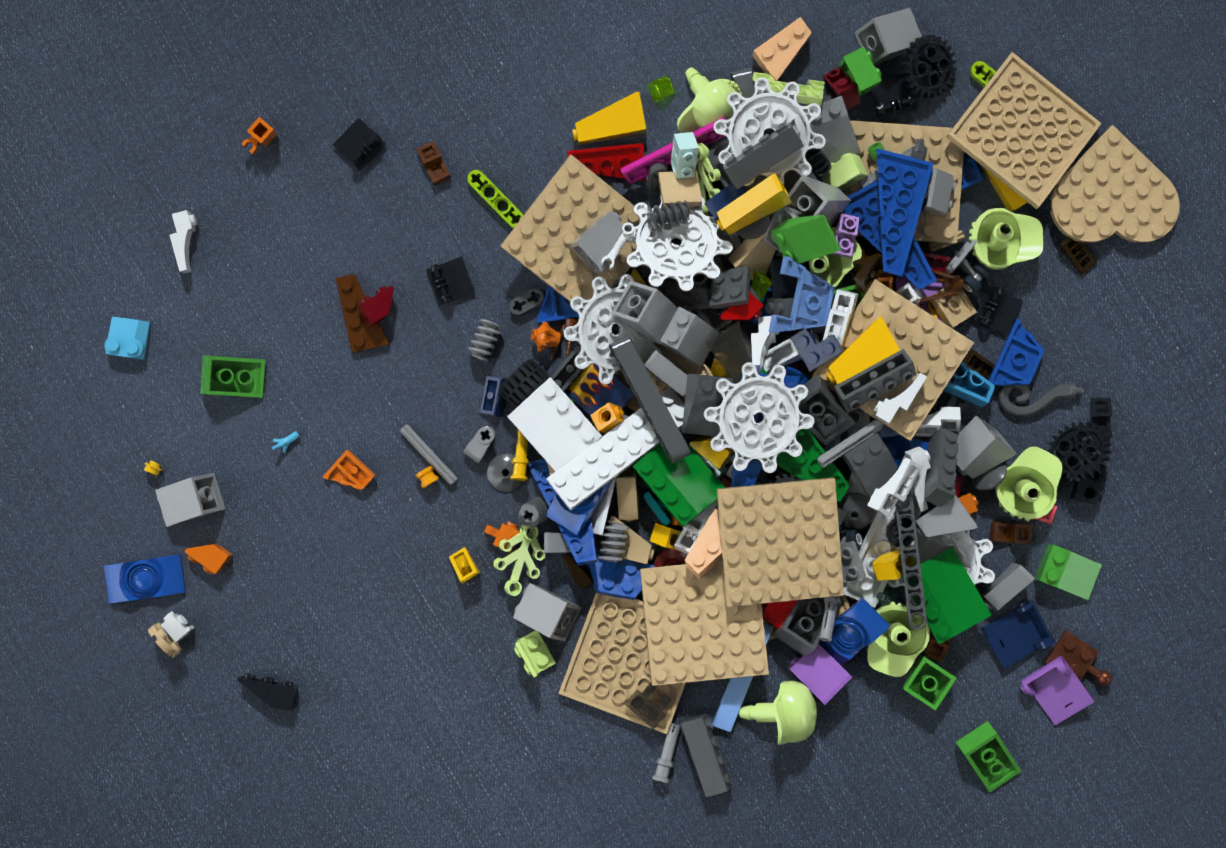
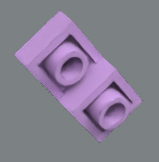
(845, 233)

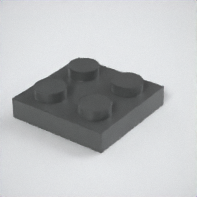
(730, 288)

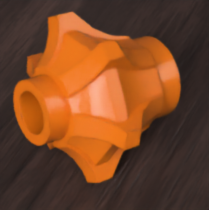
(545, 337)

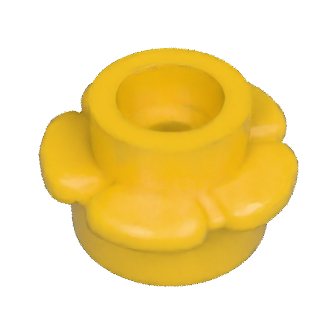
(153, 468)

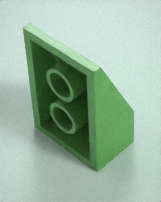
(805, 238)
(232, 376)
(1068, 571)
(988, 756)

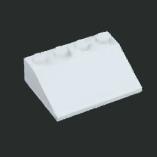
(554, 425)

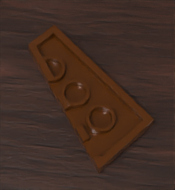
(359, 333)

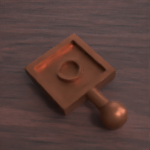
(1079, 657)

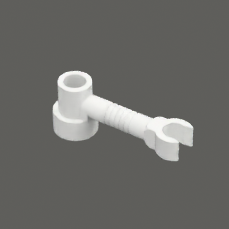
(624, 237)

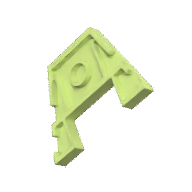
(807, 94)

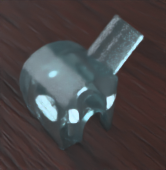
(886, 597)

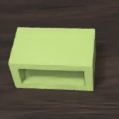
(846, 172)

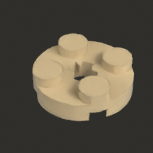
(164, 641)

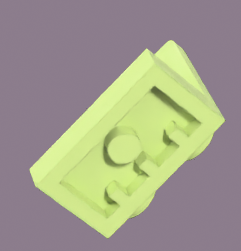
(534, 652)

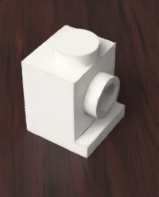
(176, 626)

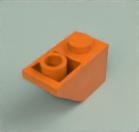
(211, 556)

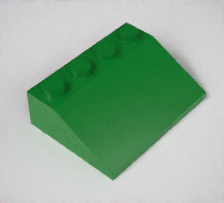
(681, 487)
(949, 596)

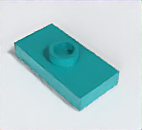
(657, 507)

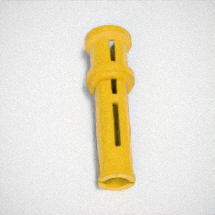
(520, 461)

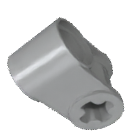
(478, 446)

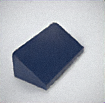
(492, 401)

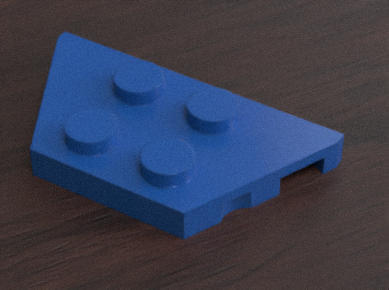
(555, 307)
(1017, 358)
(618, 578)

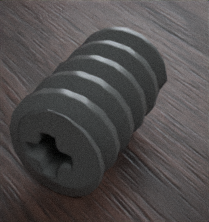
(668, 214)
(533, 512)

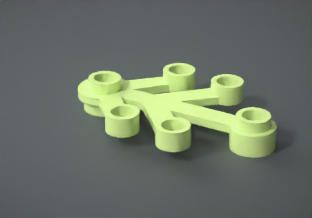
(705, 181)
(520, 555)

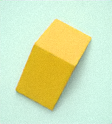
(464, 565)

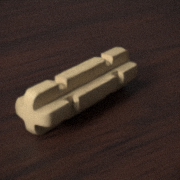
(935, 246)

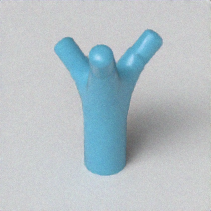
(284, 442)

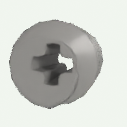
(484, 339)
(614, 542)

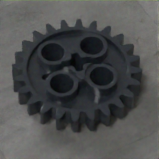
(933, 62)
(1095, 442)

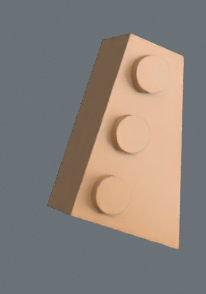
(780, 50)
(706, 549)

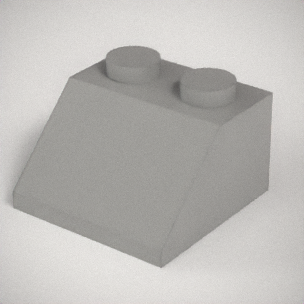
(938, 193)

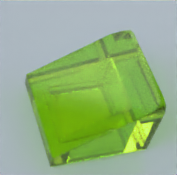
(661, 88)
(760, 283)

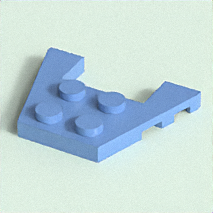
(810, 302)

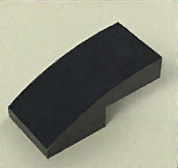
(1101, 413)

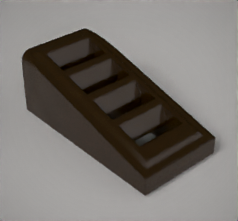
(1083, 249)
(982, 361)
(578, 574)

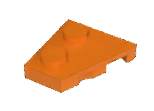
(350, 471)

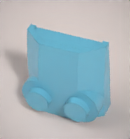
(128, 338)

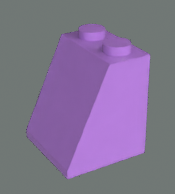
(820, 673)

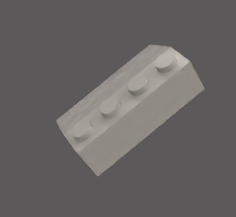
(837, 130)

